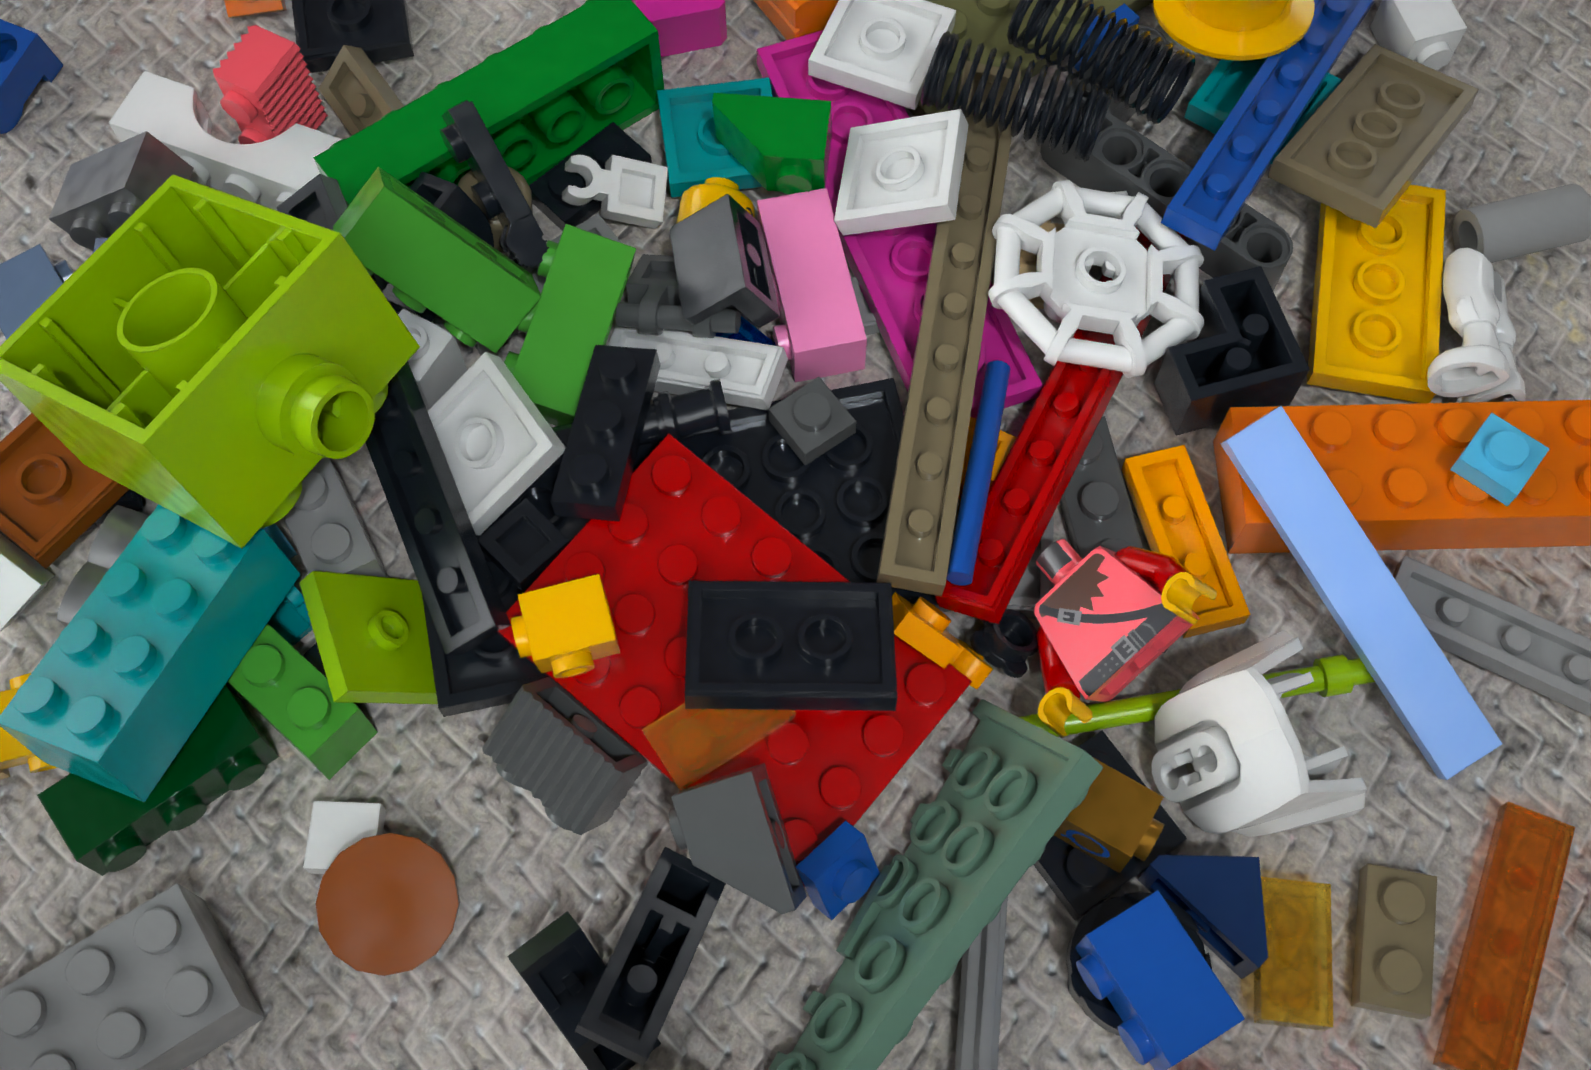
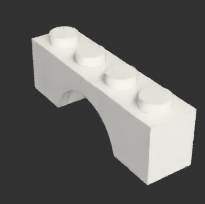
(255, 172)

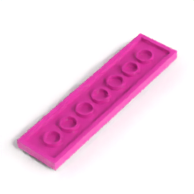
(895, 261)

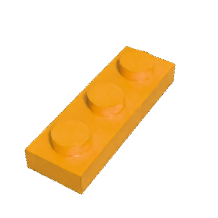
(1182, 526)

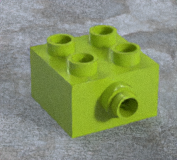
(211, 356)

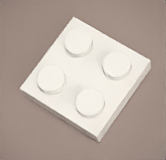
(881, 47)
(902, 173)
(492, 439)

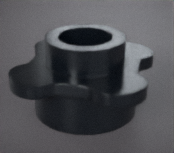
(1007, 643)

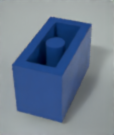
(1156, 984)

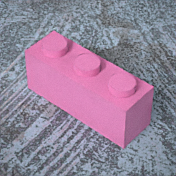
(812, 286)

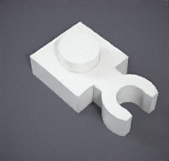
(627, 187)

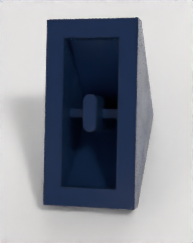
(1223, 901)

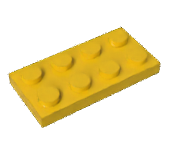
(1379, 299)

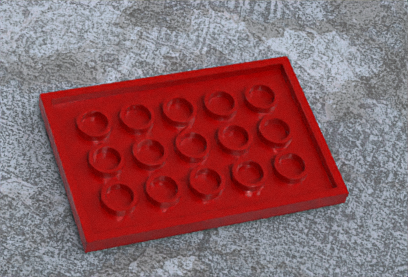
(696, 526)

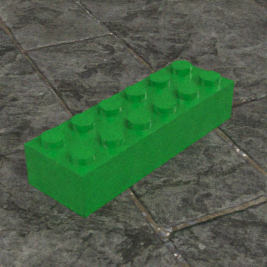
(533, 98)

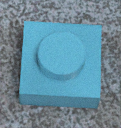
(1499, 459)

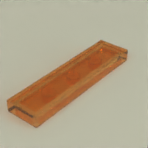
(1505, 942)

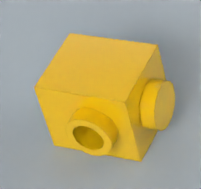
(565, 627)

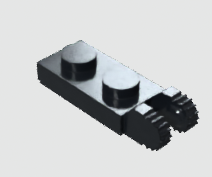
(496, 187)

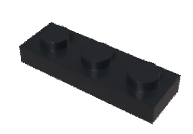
(606, 433)

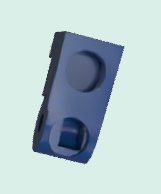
(23, 64)

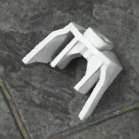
(1246, 751)

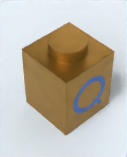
(1114, 820)

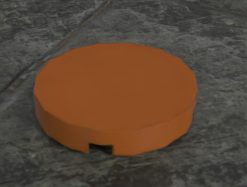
(387, 904)

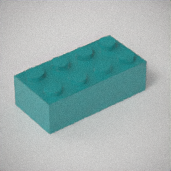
(148, 653)

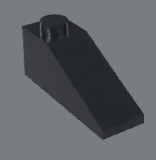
(651, 957)

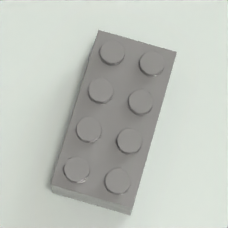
(131, 995)

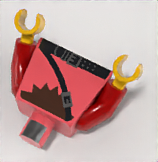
(1106, 622)

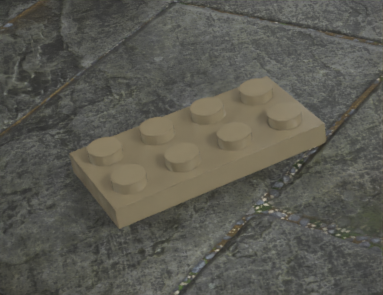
(1373, 135)

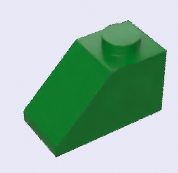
(777, 139)

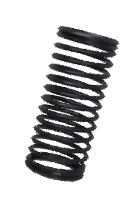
(1179, 66)
(1087, 137)

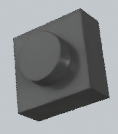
(812, 420)

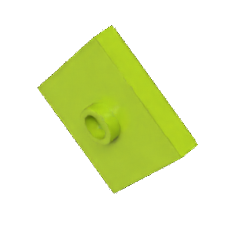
(371, 637)

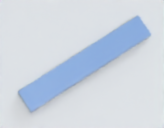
(1361, 594)

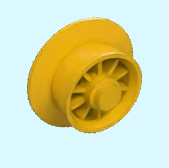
(1235, 27)

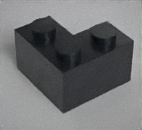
(1238, 359)

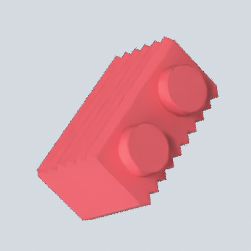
(267, 86)

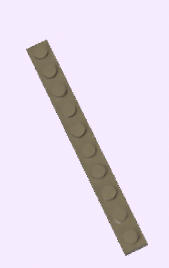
(946, 362)

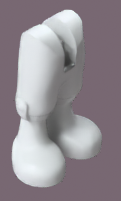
(1479, 313)

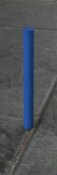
(978, 474)

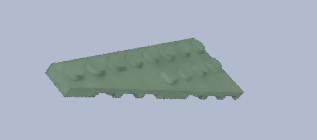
(934, 900)

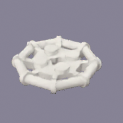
(1089, 304)

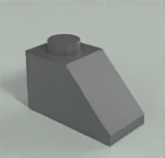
(739, 836)

